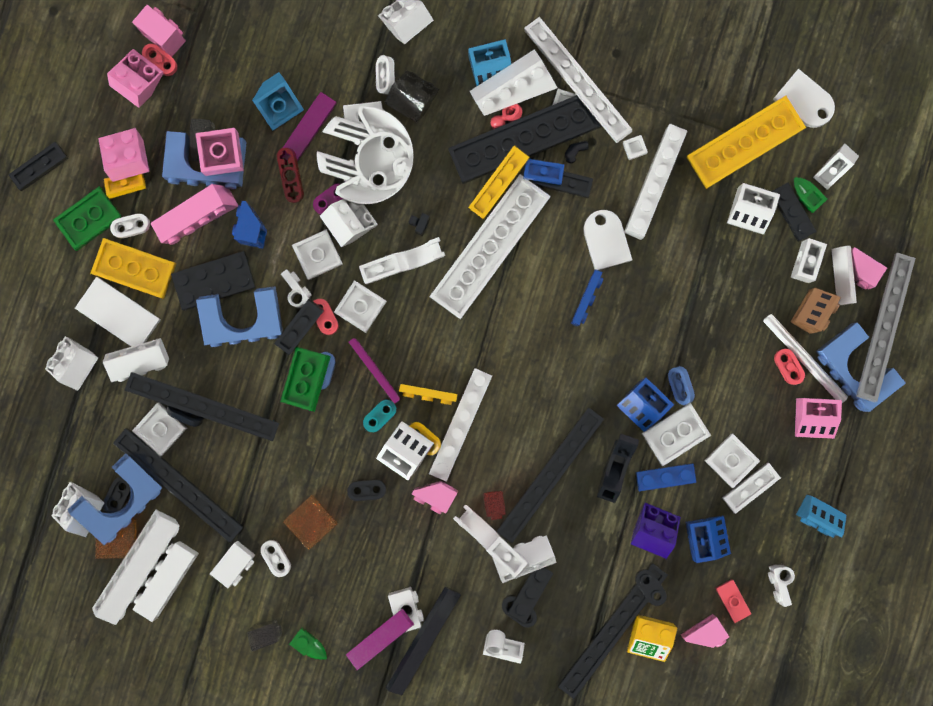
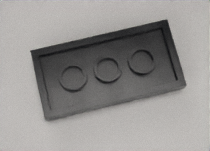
(222, 277)

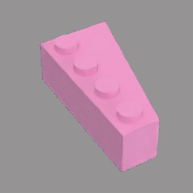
(194, 213)

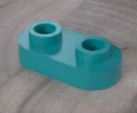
(379, 415)

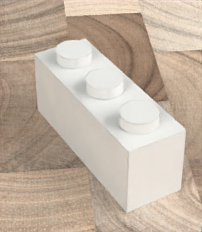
(136, 359)
(536, 553)

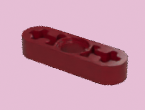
(291, 160)

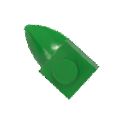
(809, 194)
(308, 645)

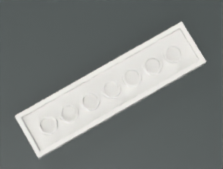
(490, 246)

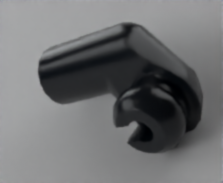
(573, 150)

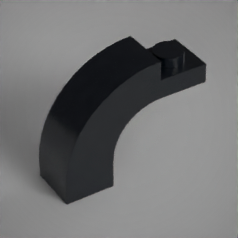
(616, 467)

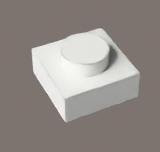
(635, 147)

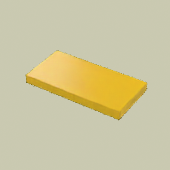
(133, 268)

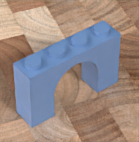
(177, 166)
(218, 331)
(835, 357)
(106, 525)

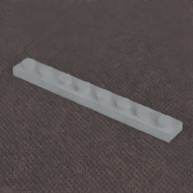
(885, 327)

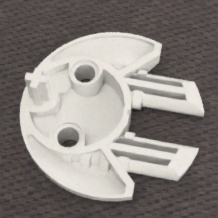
(372, 156)

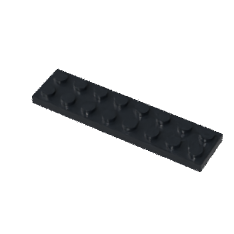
(530, 134)

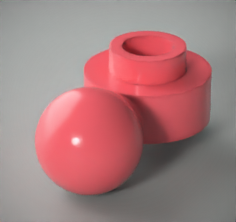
(507, 115)

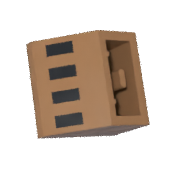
(816, 310)

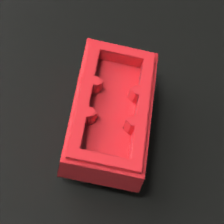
(733, 601)

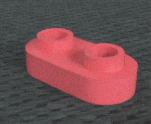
(161, 59)
(326, 316)
(790, 365)

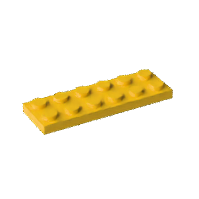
(746, 142)

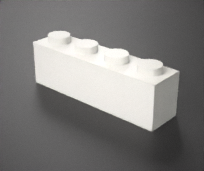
(165, 581)

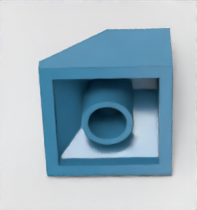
(276, 101)

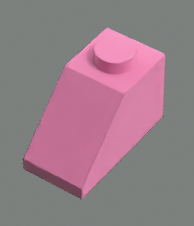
(866, 269)
(707, 633)

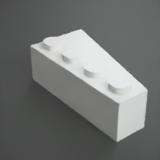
(514, 84)

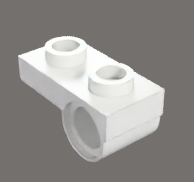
(292, 279)
(781, 594)
(500, 647)

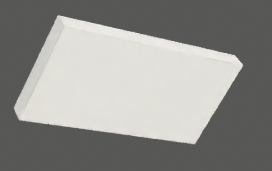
(117, 313)

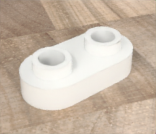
(384, 74)
(131, 225)
(275, 558)

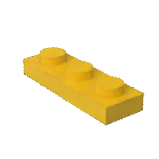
(428, 394)

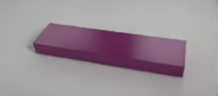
(309, 125)
(375, 370)
(380, 639)

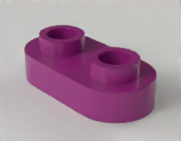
(327, 197)

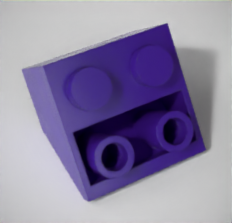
(656, 531)

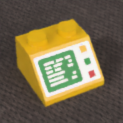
(652, 638)

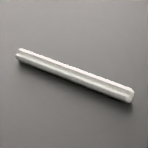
(805, 358)

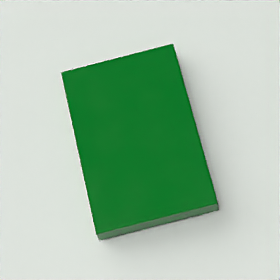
(87, 218)
(305, 379)

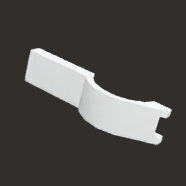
(401, 261)
(492, 542)

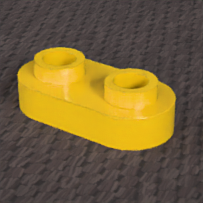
(429, 435)

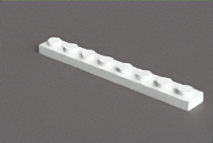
(578, 80)

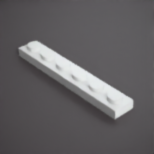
(460, 424)

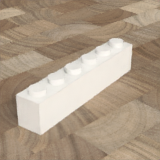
(655, 181)
(136, 567)

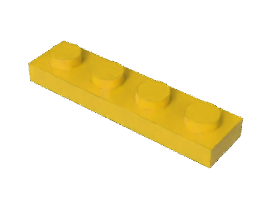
(499, 182)

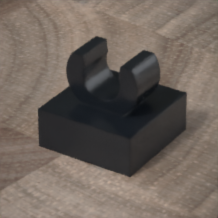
(420, 224)

